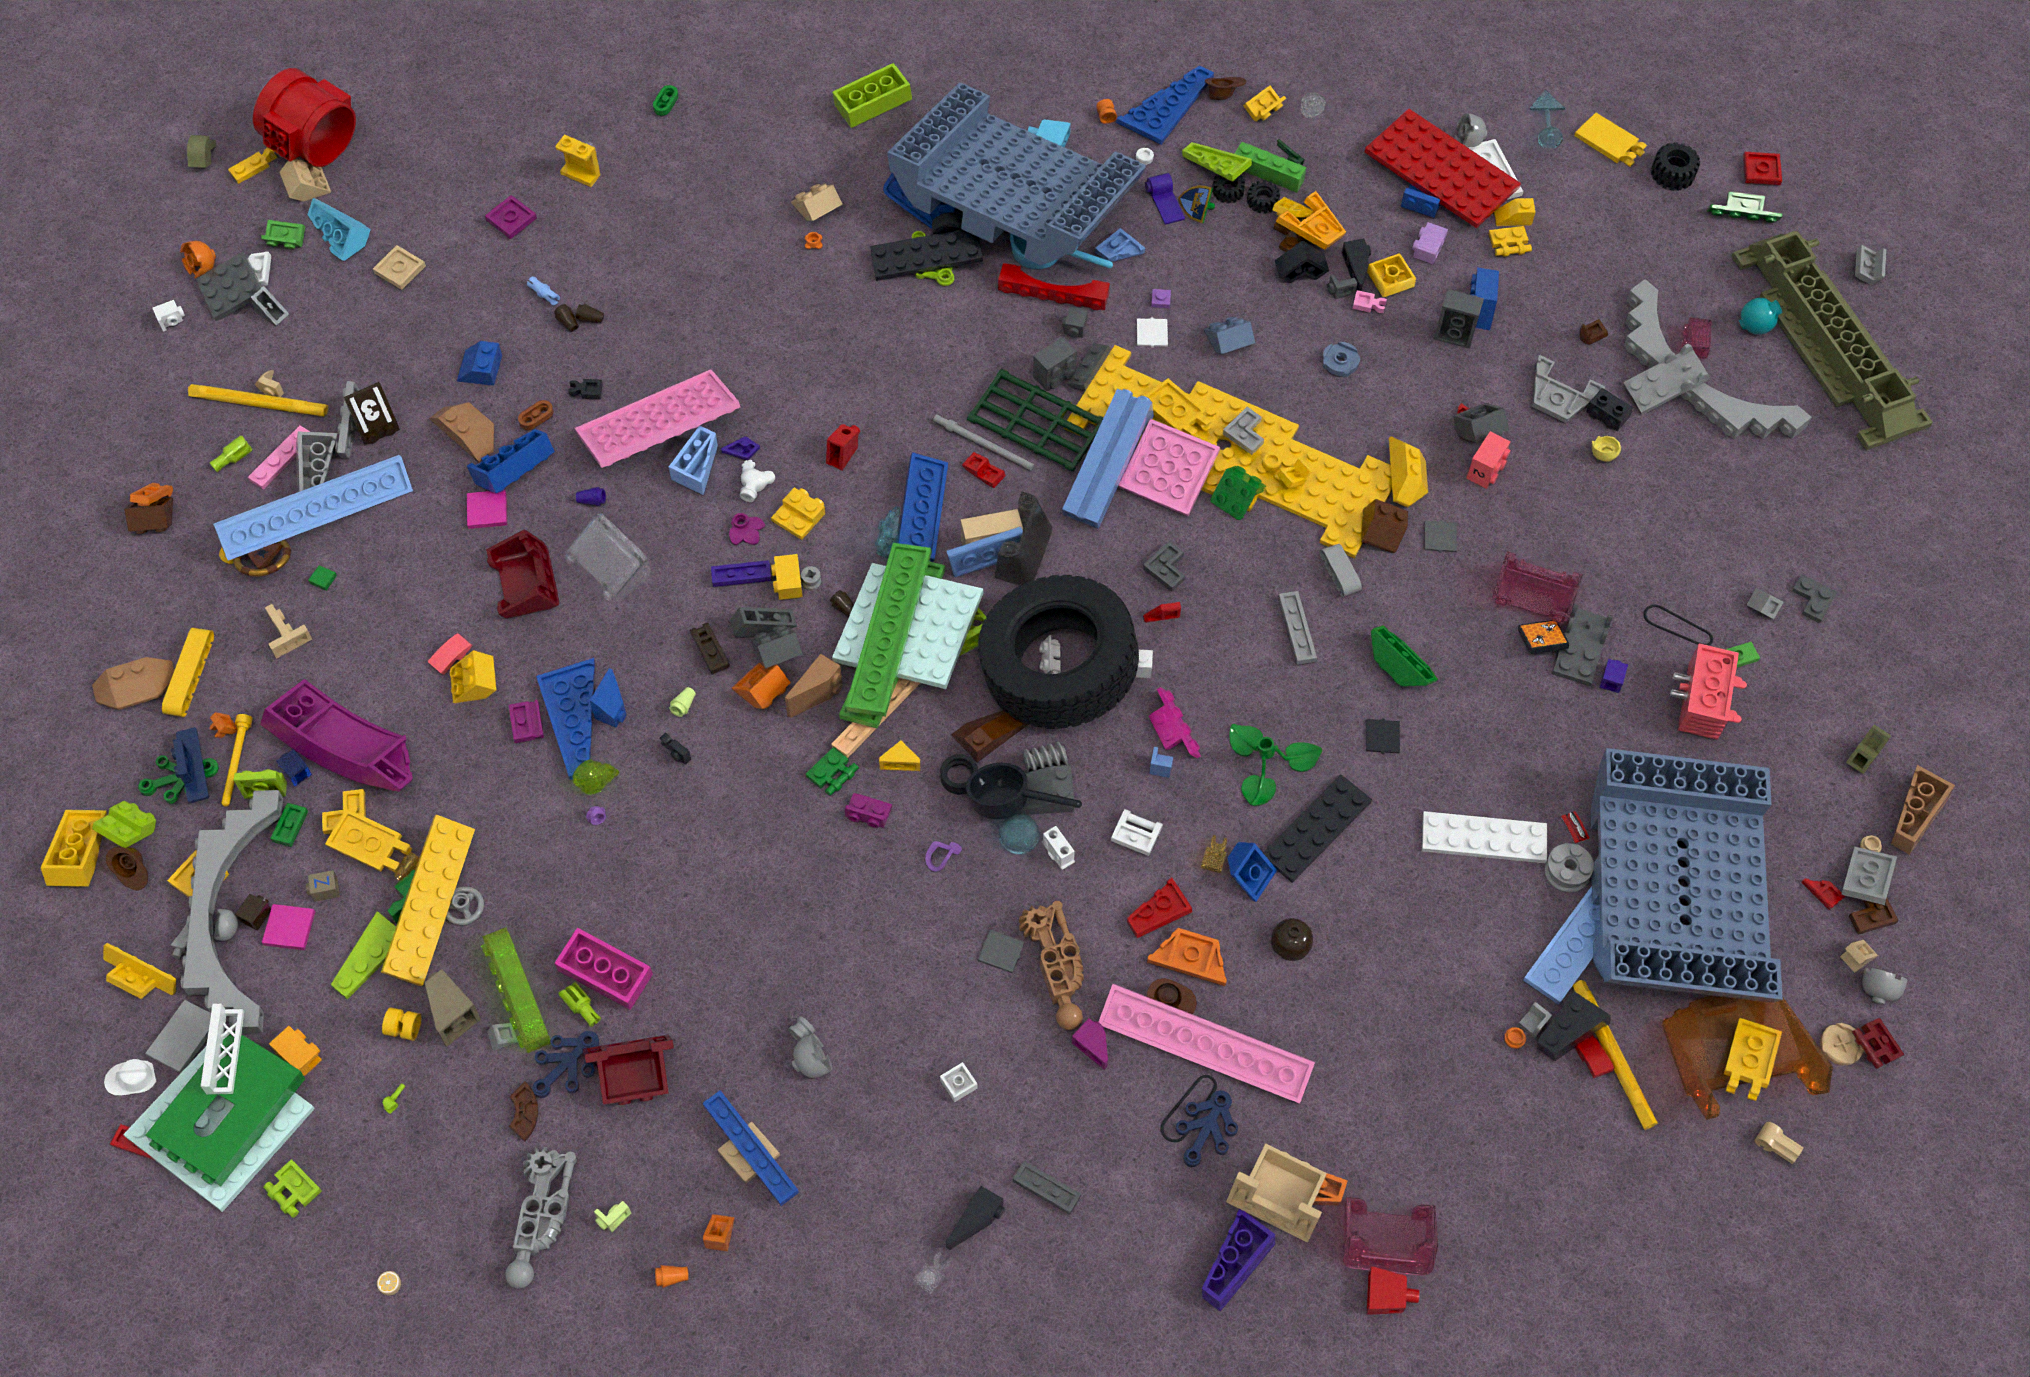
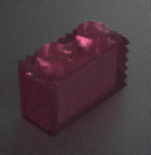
(1698, 336)

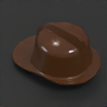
(1223, 87)
(128, 867)
(1173, 994)

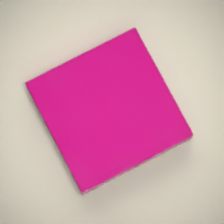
(486, 509)
(288, 927)

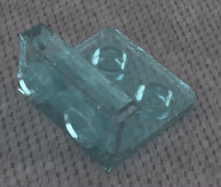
(888, 532)

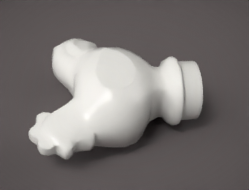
(753, 481)

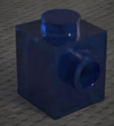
(294, 767)

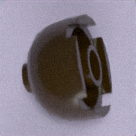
(1292, 939)

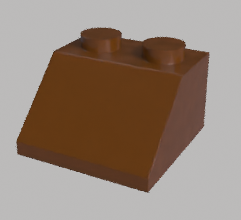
(155, 516)
(1383, 525)

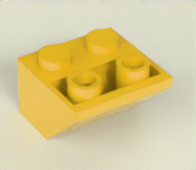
(473, 677)

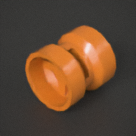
(1106, 111)

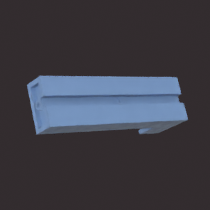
(1108, 457)

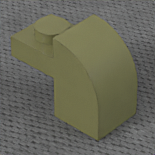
(199, 150)
(1868, 749)

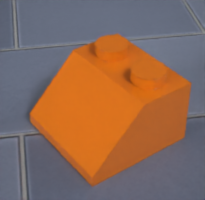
(762, 685)

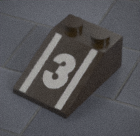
(371, 413)

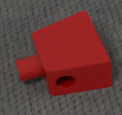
(842, 446)
(1388, 1292)

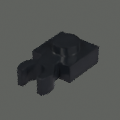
(588, 389)
(678, 751)

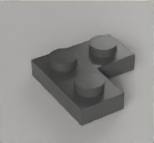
(1162, 567)
(1818, 594)

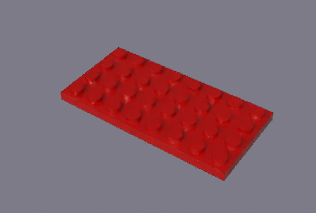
(1442, 168)

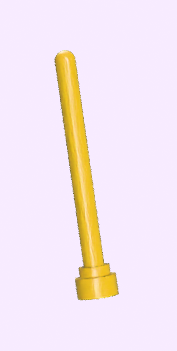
(243, 723)

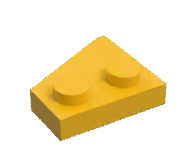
(1293, 207)

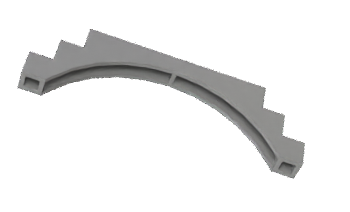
(1727, 412)
(214, 857)

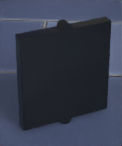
(1382, 736)

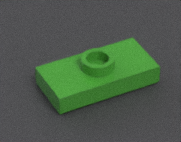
(1746, 655)

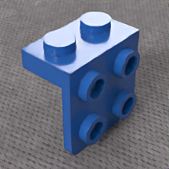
(1420, 202)

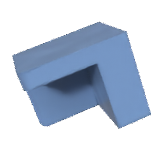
(1160, 764)

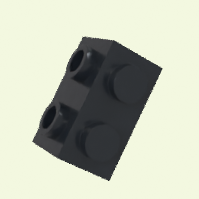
(1609, 409)

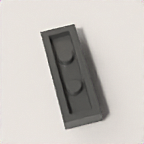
(1089, 366)
(1046, 1187)

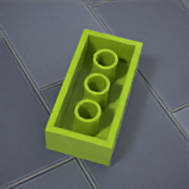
(872, 95)

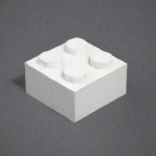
(958, 1082)

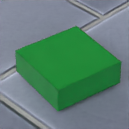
(322, 577)

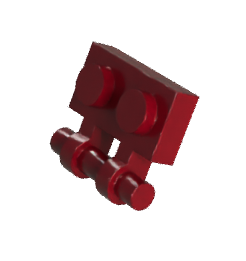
(1881, 1040)

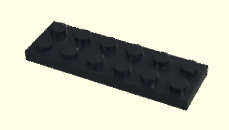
(925, 254)
(1316, 828)

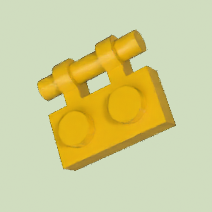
(1508, 237)

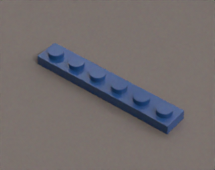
(750, 1148)

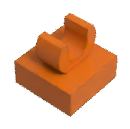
(223, 724)

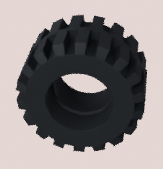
(1672, 176)

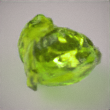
(593, 776)

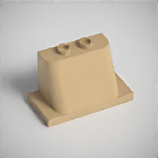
(1280, 1192)

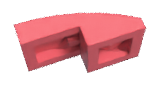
(449, 652)

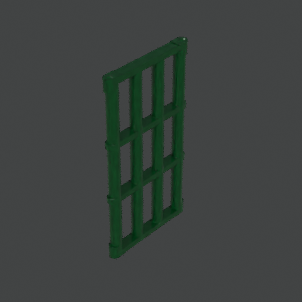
(1026, 404)

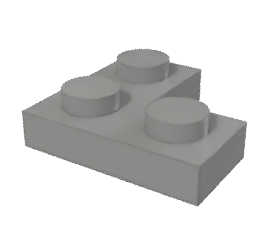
(1242, 432)

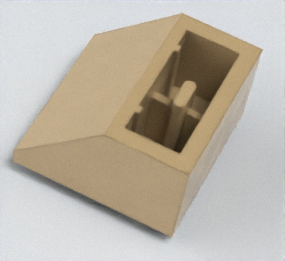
(304, 180)
(817, 201)

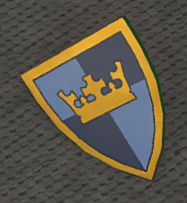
(1196, 202)

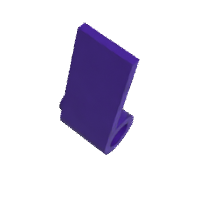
(1162, 193)

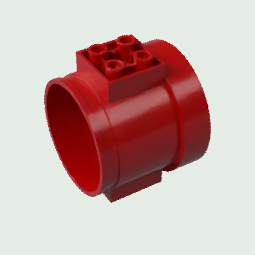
(304, 117)

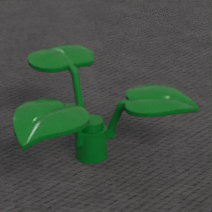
(1247, 739)

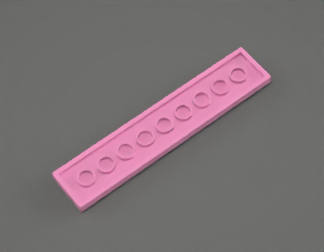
(1206, 1043)

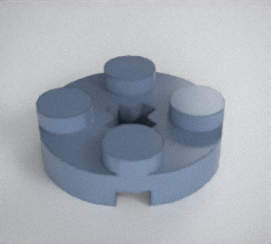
(1337, 367)

